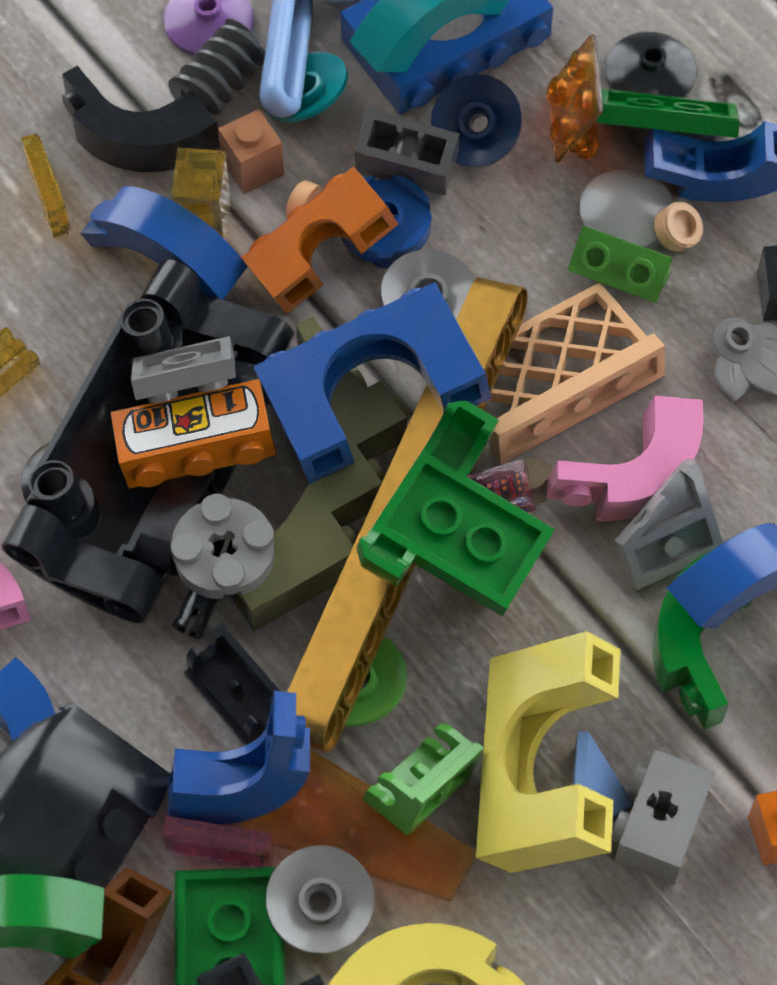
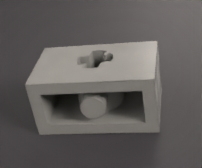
(654, 844)

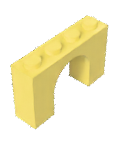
(524, 699)

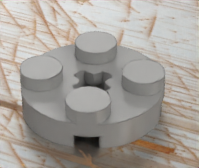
(228, 574)

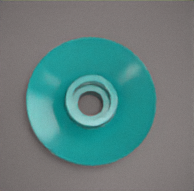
(323, 85)

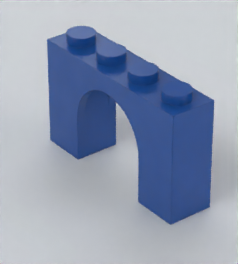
(444, 61)
(410, 330)

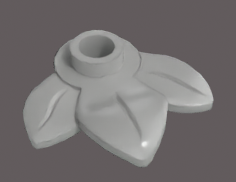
(747, 364)

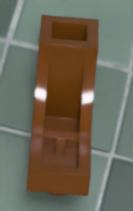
(130, 920)

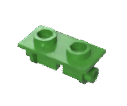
(620, 264)

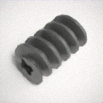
(219, 66)

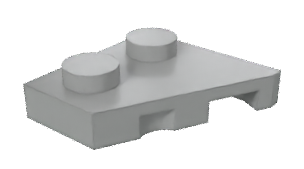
(669, 529)

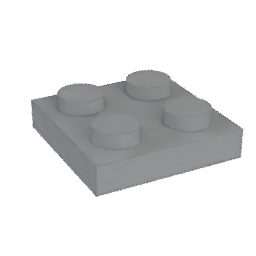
(194, 365)

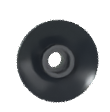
(630, 69)

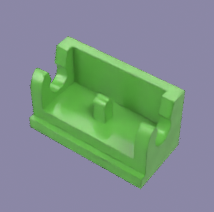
(424, 779)

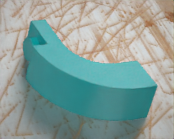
(400, 28)

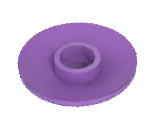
(190, 25)

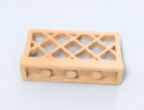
(573, 394)

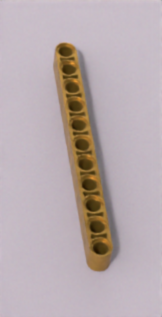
(361, 602)

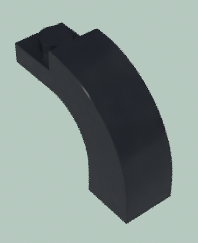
(133, 138)

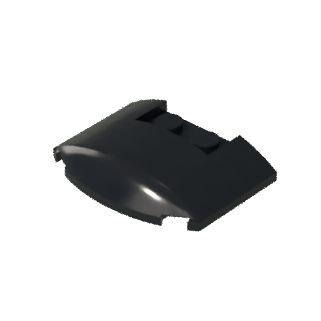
(74, 798)

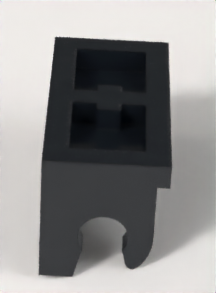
(232, 684)

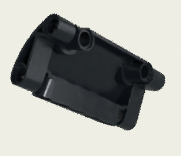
(99, 534)

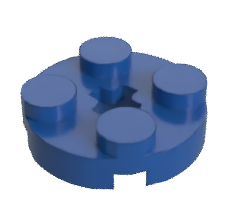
(411, 212)

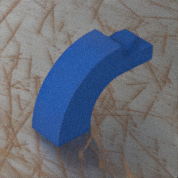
(715, 169)
(729, 576)

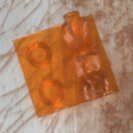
(576, 103)

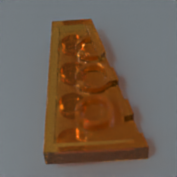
(334, 815)

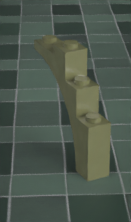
(316, 534)

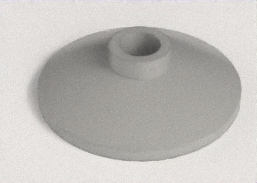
(424, 268)
(325, 873)

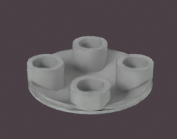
(624, 205)

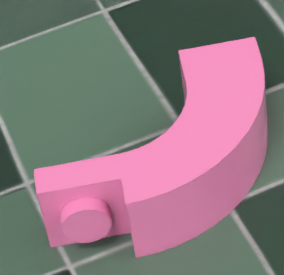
(670, 435)

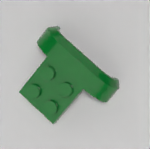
(453, 522)

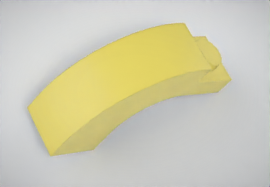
(425, 956)

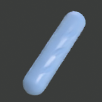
(286, 57)

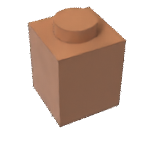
(252, 151)

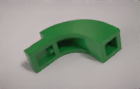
(681, 662)
(50, 914)

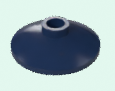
(475, 98)

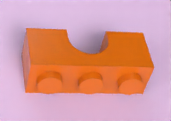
(343, 210)

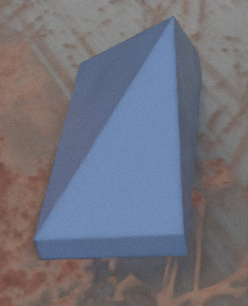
(595, 773)

